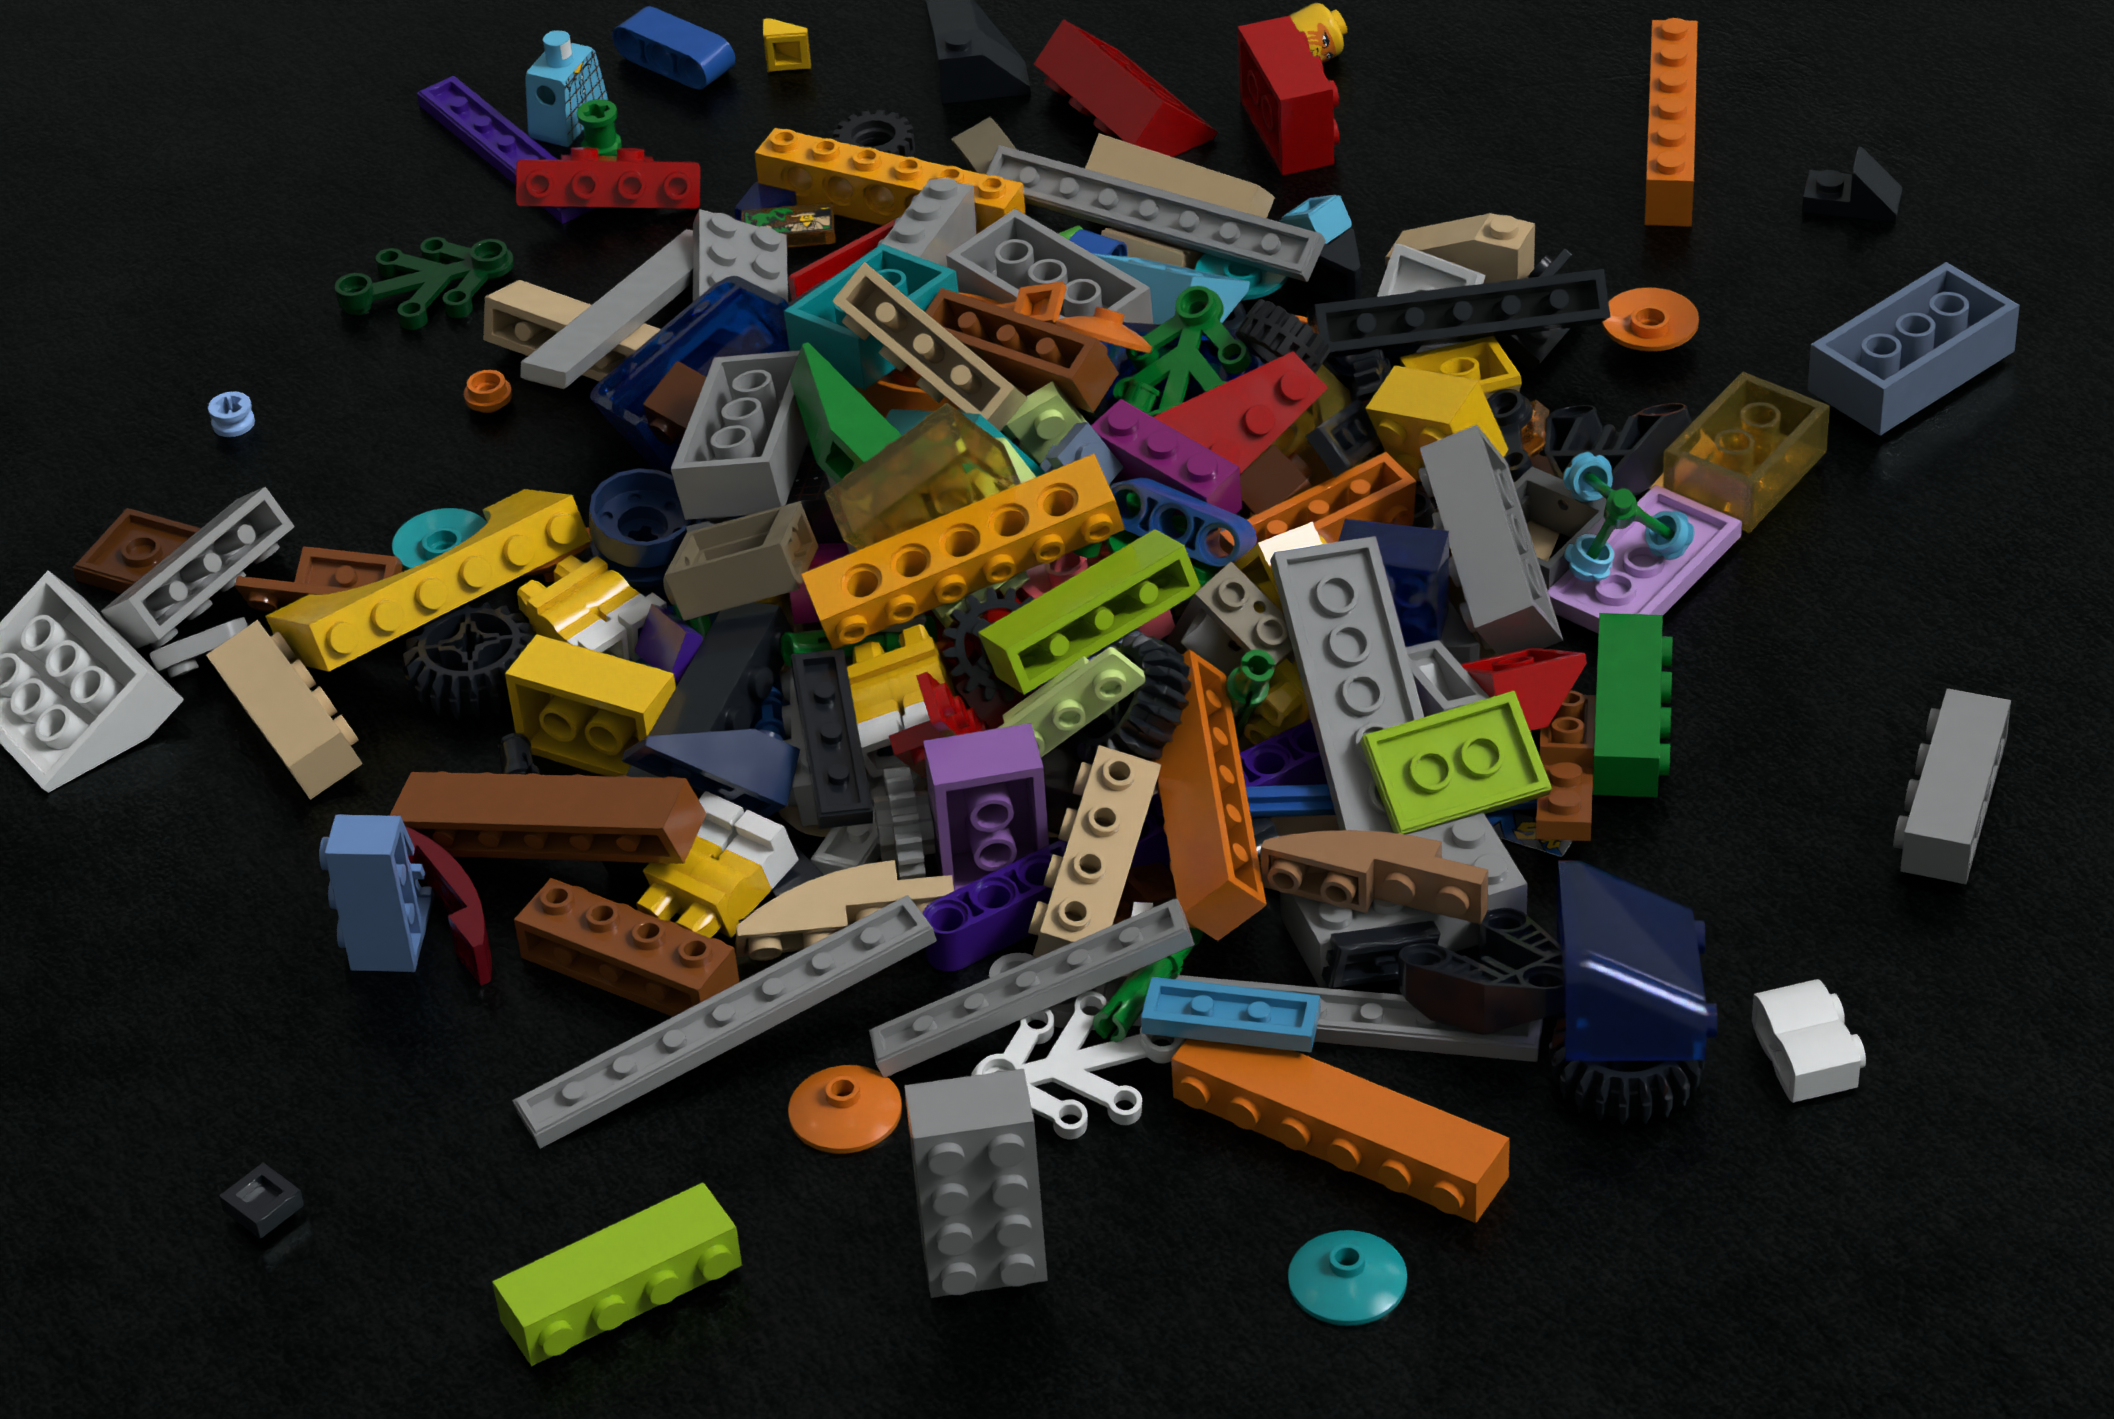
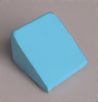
(1321, 215)

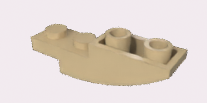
(829, 905)

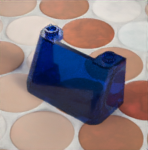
(1629, 971)

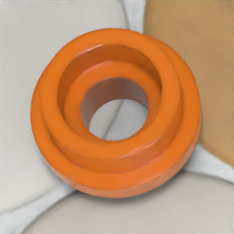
(487, 391)

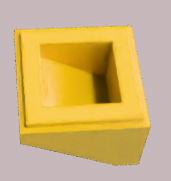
(785, 46)

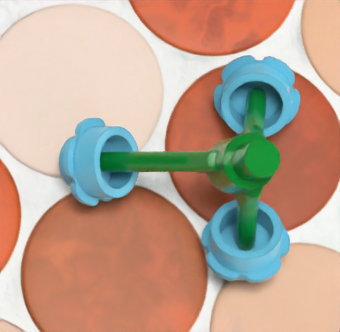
(1592, 555)

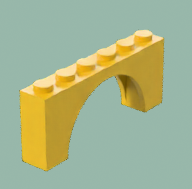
(518, 537)

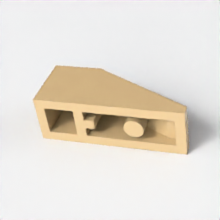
(1483, 243)

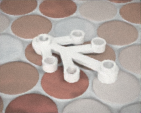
(1072, 1066)

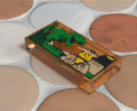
(802, 223)

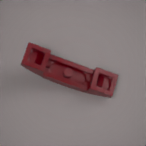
(460, 899)

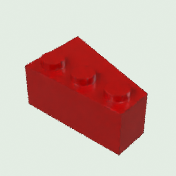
(1249, 411)

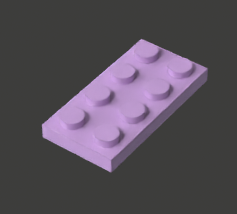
(1640, 579)

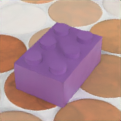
(985, 800)

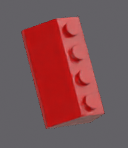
(1119, 94)

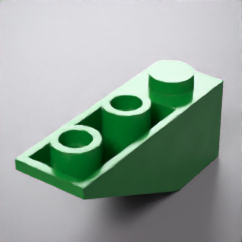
(837, 418)

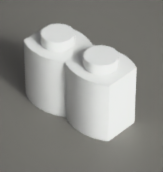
(1807, 1040)

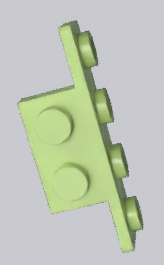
(1075, 697)

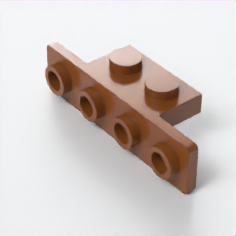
(318, 573)

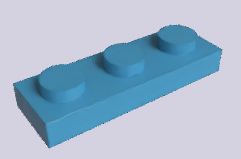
(1231, 1014)

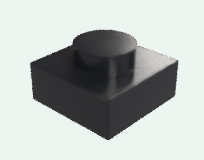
(261, 1200)

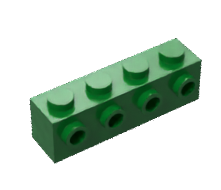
(1629, 705)

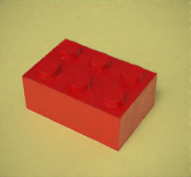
(1287, 95)

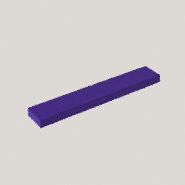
(487, 133)

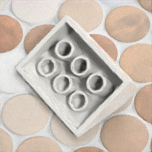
(72, 686)

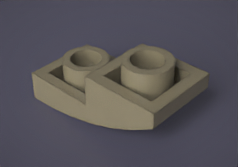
(980, 144)

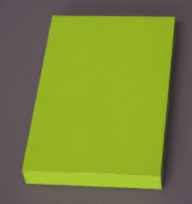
(1455, 764)

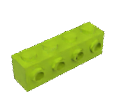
(1089, 611)
(617, 1273)

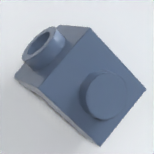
(1082, 442)

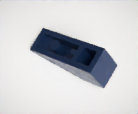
(737, 765)

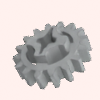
(904, 823)

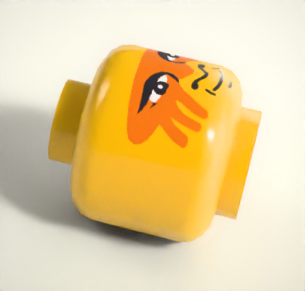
(1322, 29)

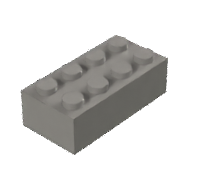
(1026, 253)
(741, 439)
(1488, 543)
(1463, 841)
(977, 1182)

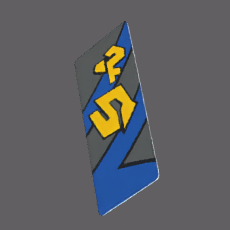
(1522, 830)

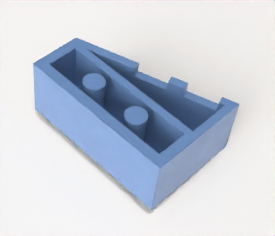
(376, 892)

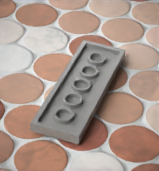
(1348, 663)

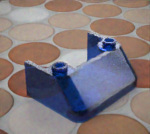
(723, 322)

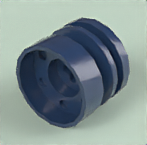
(638, 527)

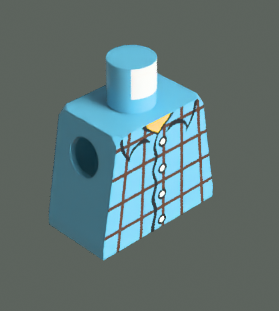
(558, 86)

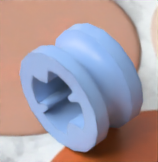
(231, 414)

